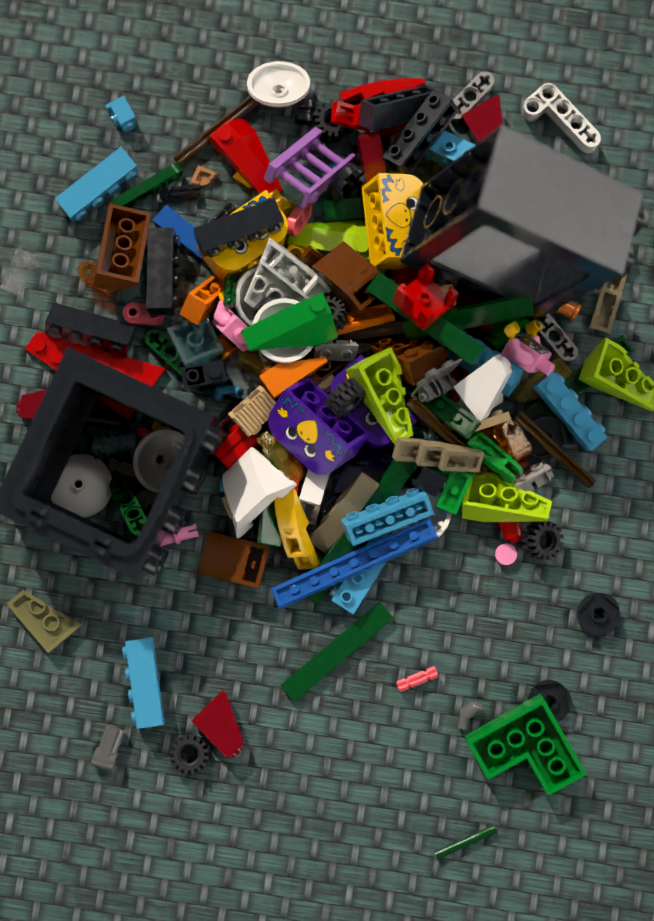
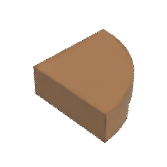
(203, 177)

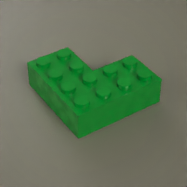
(527, 733)

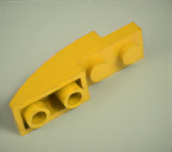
(293, 532)

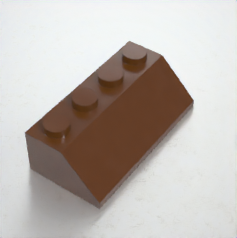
(121, 248)

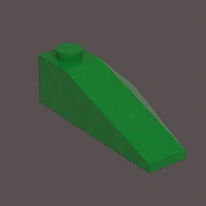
(299, 325)

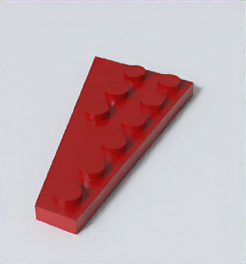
(51, 351)

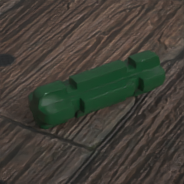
(230, 291)

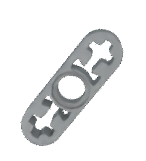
(470, 88)
(552, 345)

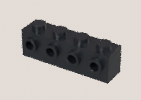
(392, 108)
(421, 133)
(238, 228)
(161, 271)
(89, 329)

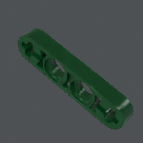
(149, 186)
(175, 362)
(130, 508)

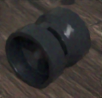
(305, 112)

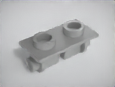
(340, 351)
(539, 473)

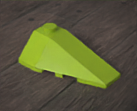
(328, 235)
(617, 375)
(384, 392)
(498, 501)

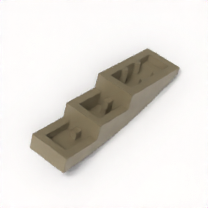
(607, 304)
(438, 454)
(351, 500)

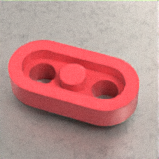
(298, 219)
(142, 316)

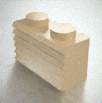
(253, 411)

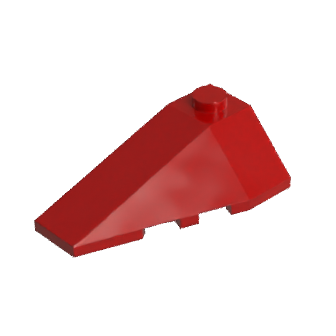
(245, 153)

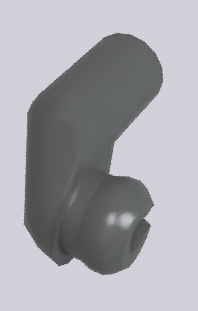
(468, 712)

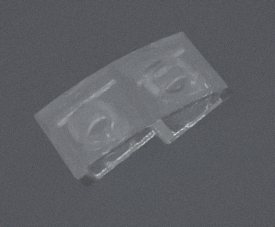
(19, 271)

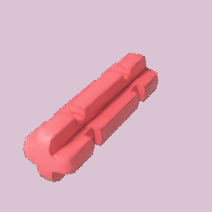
(417, 679)

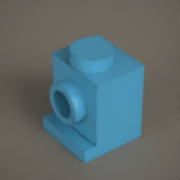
(121, 114)

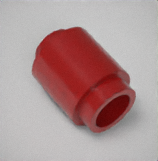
(512, 531)

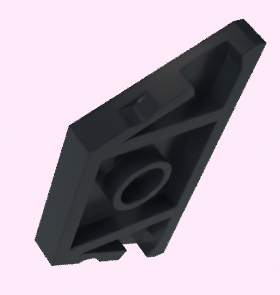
(371, 463)

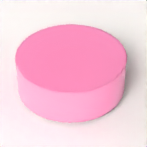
(505, 554)

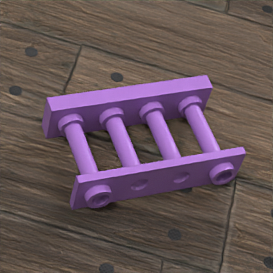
(300, 150)

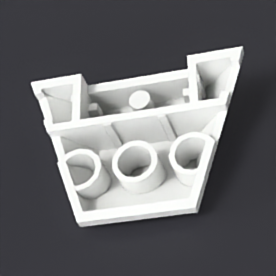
(283, 276)
(251, 487)

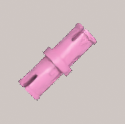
(182, 535)

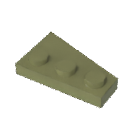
(42, 621)

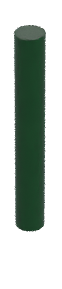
(462, 843)

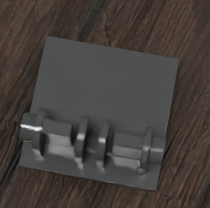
(437, 382)

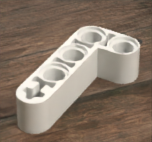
(562, 120)

